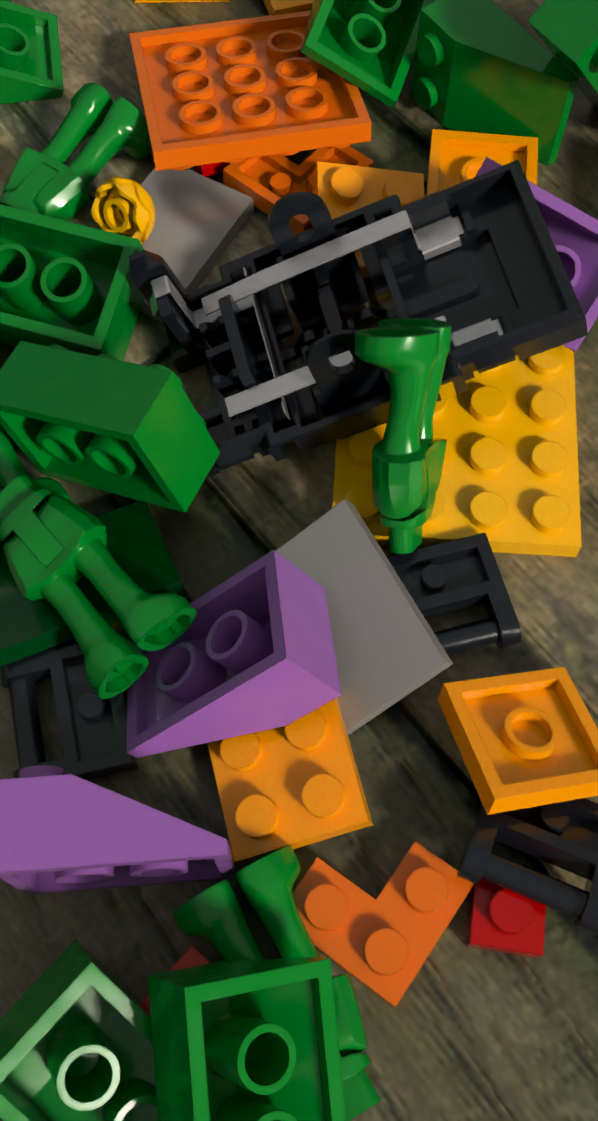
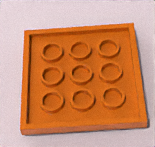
(241, 93)

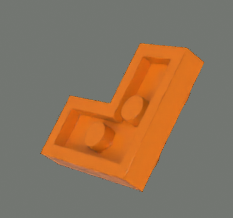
(276, 176)
(385, 937)

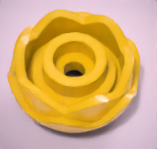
(124, 208)

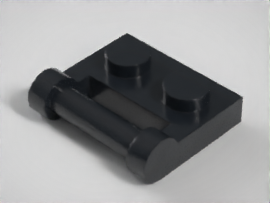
(455, 578)
(89, 727)
(555, 833)

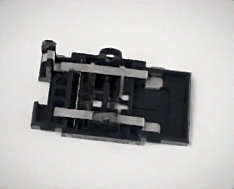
(454, 256)

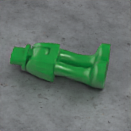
(50, 188)
(408, 458)
(55, 545)
(268, 889)

